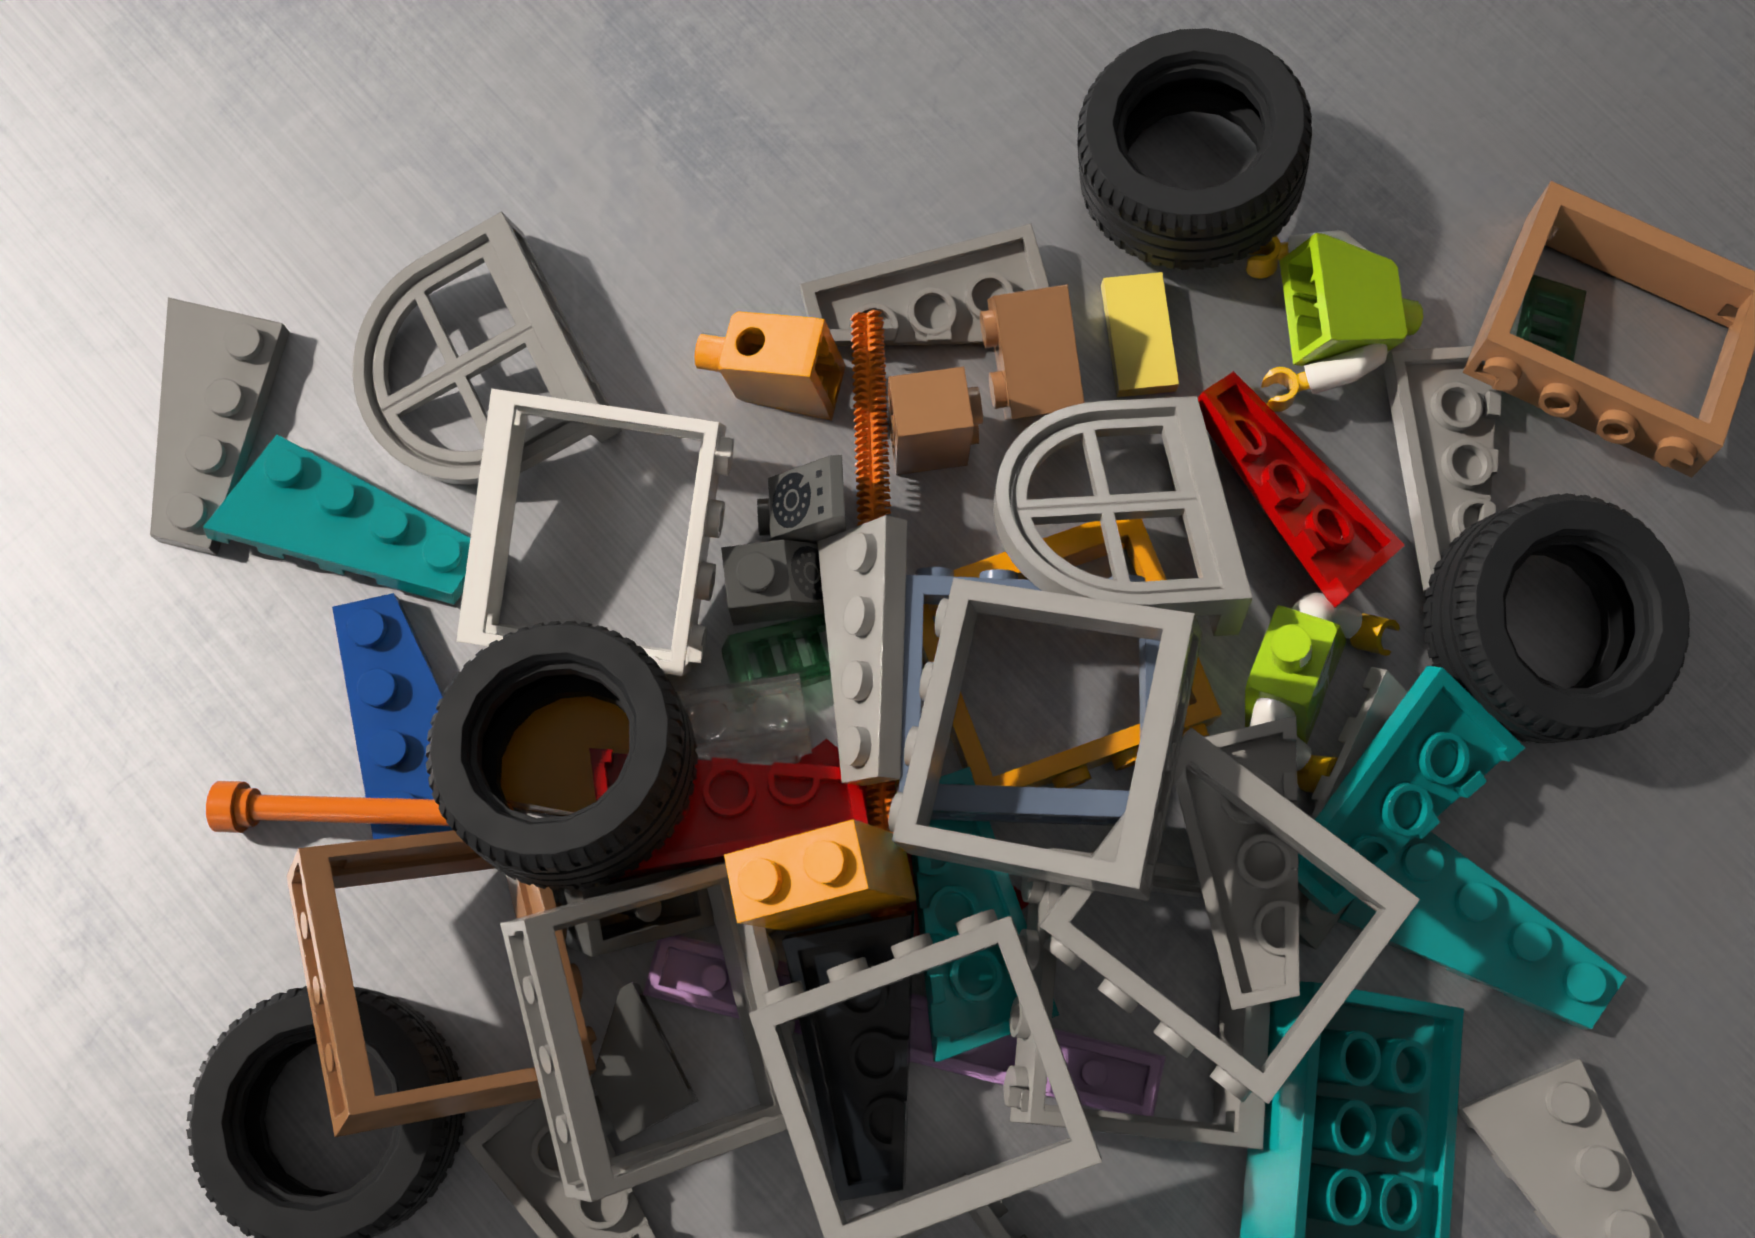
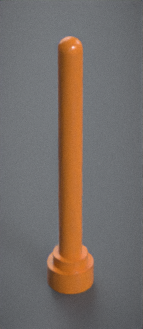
(236, 806)

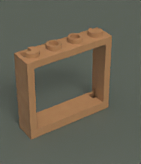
(1653, 263)
(331, 990)

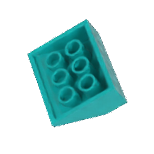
(1360, 1125)

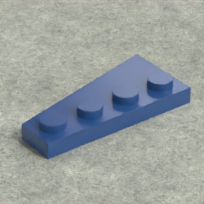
(389, 702)

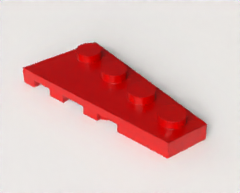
(1305, 500)
(742, 807)

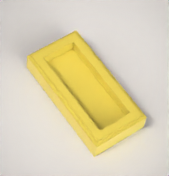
(1139, 334)

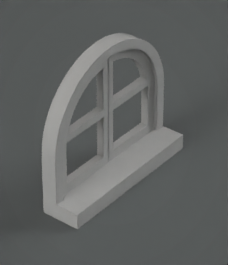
(538, 327)
(1221, 583)

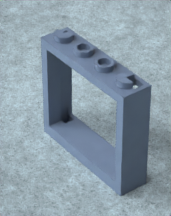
(1002, 802)

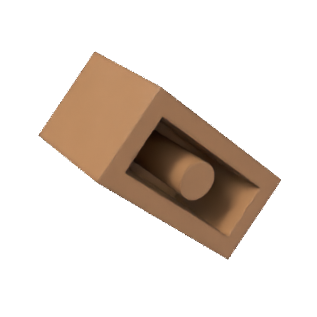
(1032, 352)
(932, 420)

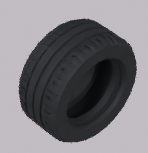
(1202, 74)
(1631, 582)
(500, 693)
(232, 1137)

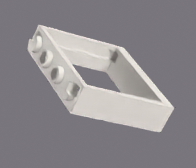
(497, 502)

